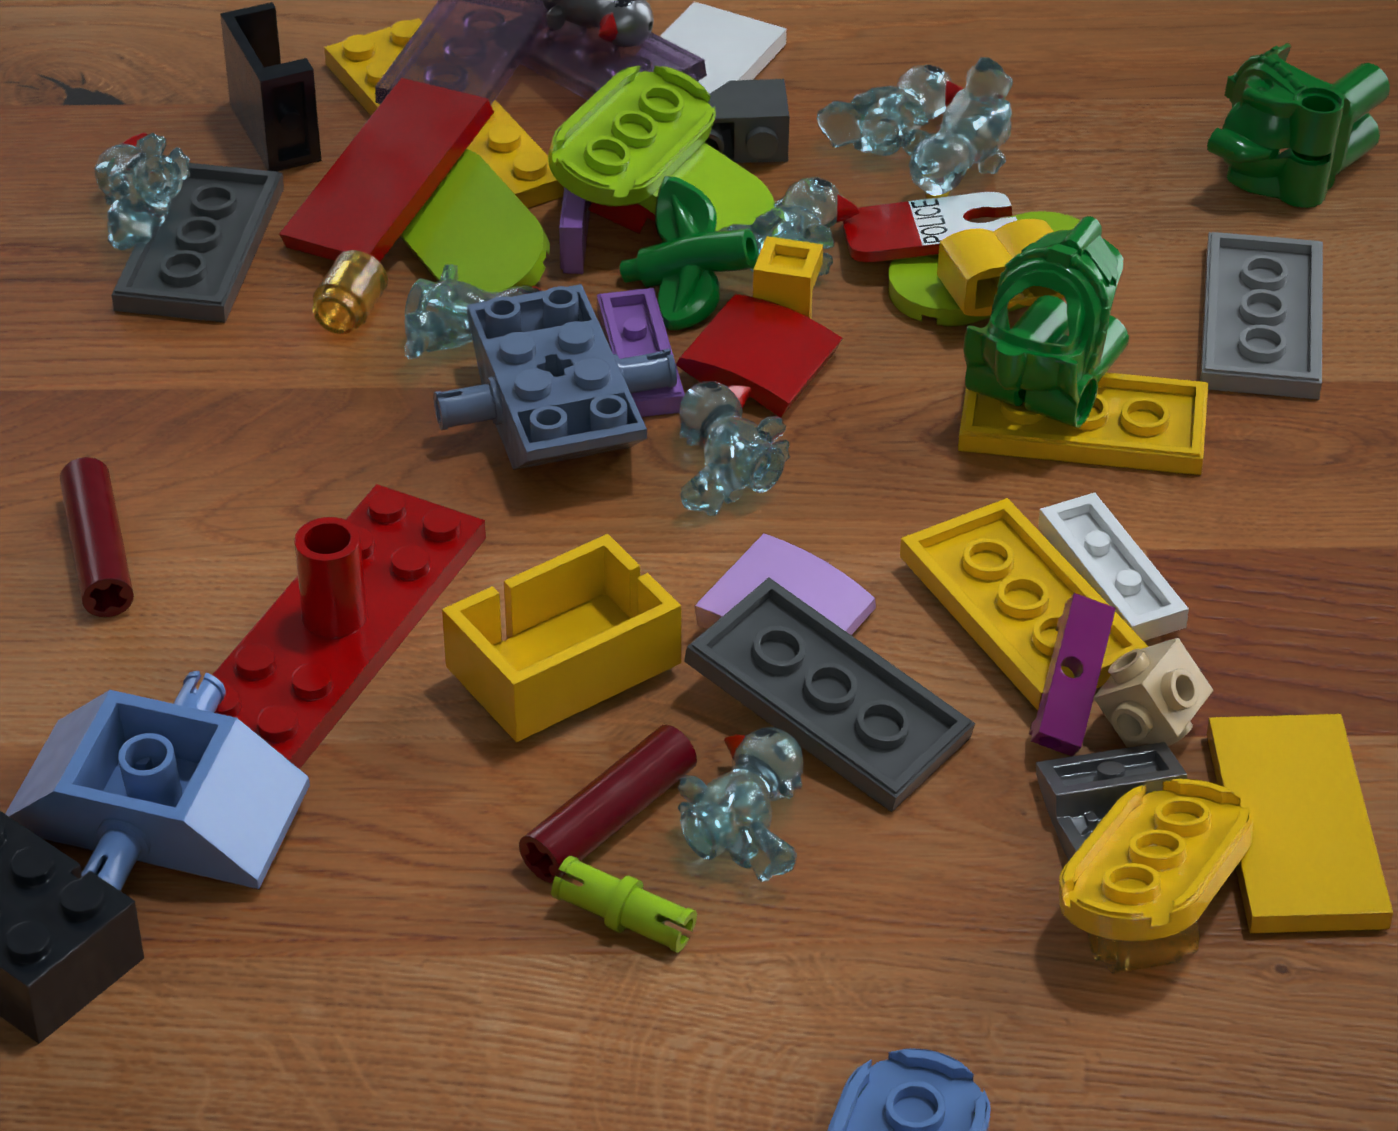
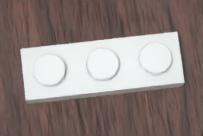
(1113, 565)

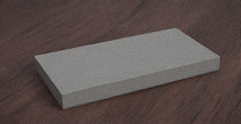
(1263, 315)

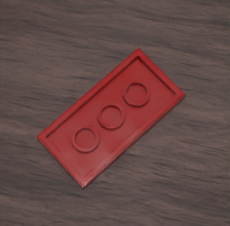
(387, 171)

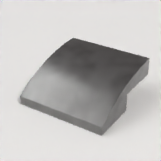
(1086, 786)

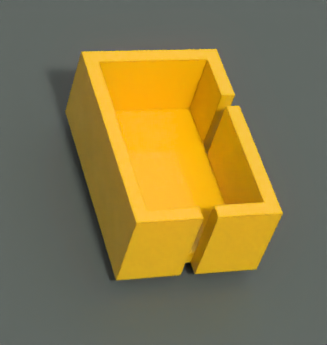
(573, 637)

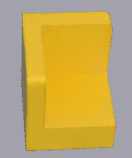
(787, 273)

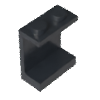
(269, 97)

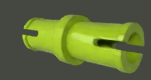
(624, 904)

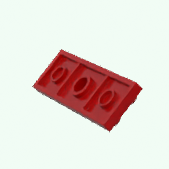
(343, 615)

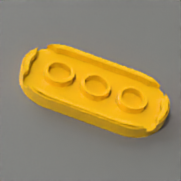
(1155, 860)

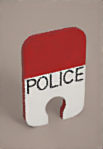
(919, 225)

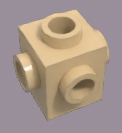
(1153, 694)

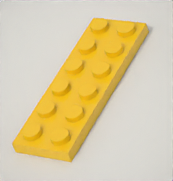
(501, 142)

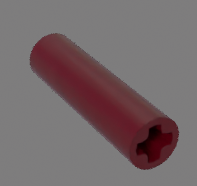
(96, 537)
(608, 802)

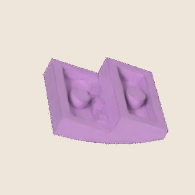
(798, 572)

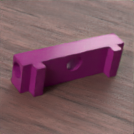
(1067, 700)

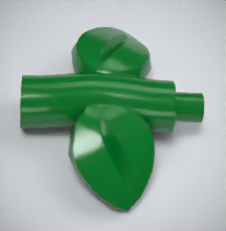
(688, 255)

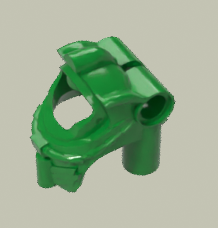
(1290, 109)
(1036, 357)

